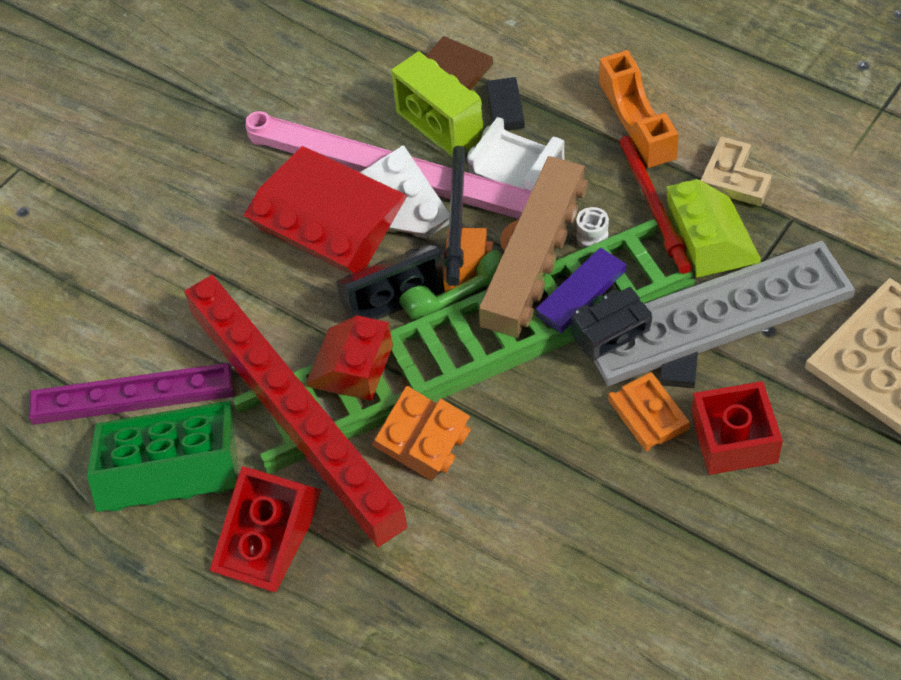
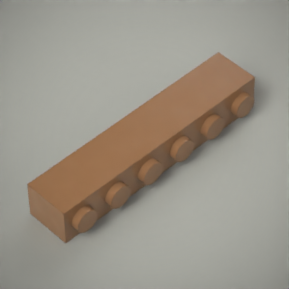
(532, 247)

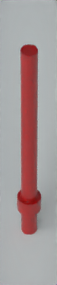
(673, 243)

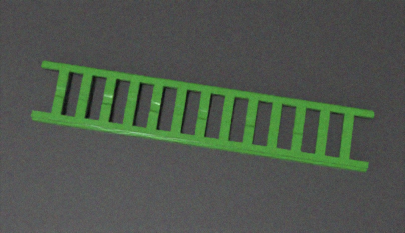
(483, 365)

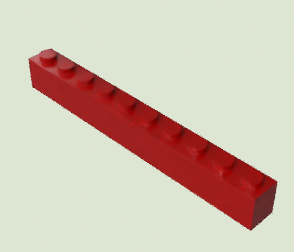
(297, 412)

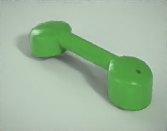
(421, 301)

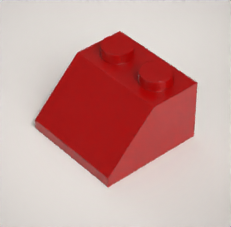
(352, 358)

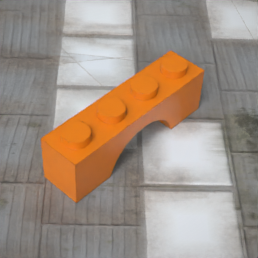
(651, 133)

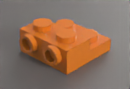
(422, 433)

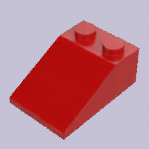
(264, 528)

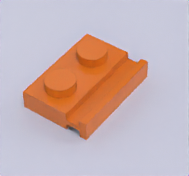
(649, 411)

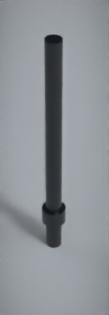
(454, 254)

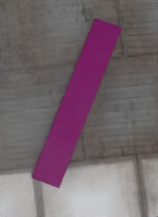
(131, 393)

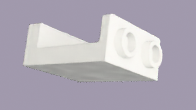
(511, 157)

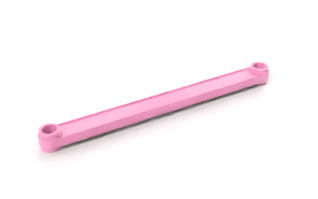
(358, 156)

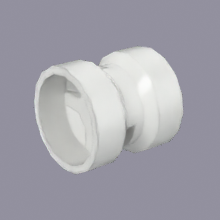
(591, 226)

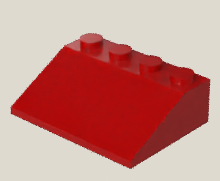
(326, 209)

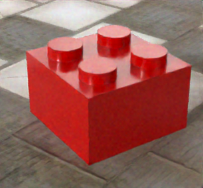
(736, 428)

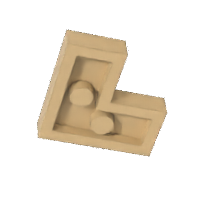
(730, 177)

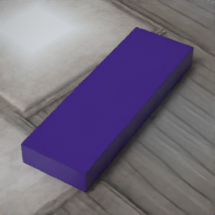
(580, 289)

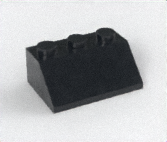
(378, 289)

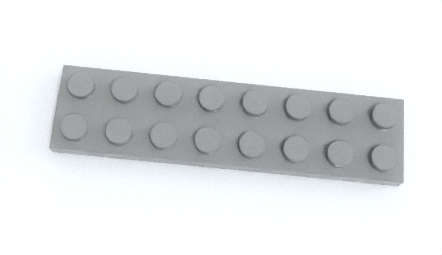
(731, 309)

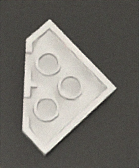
(422, 209)

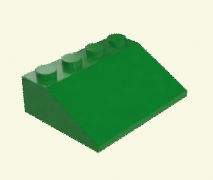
(163, 457)

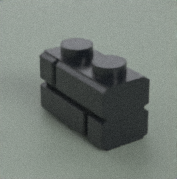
(610, 323)

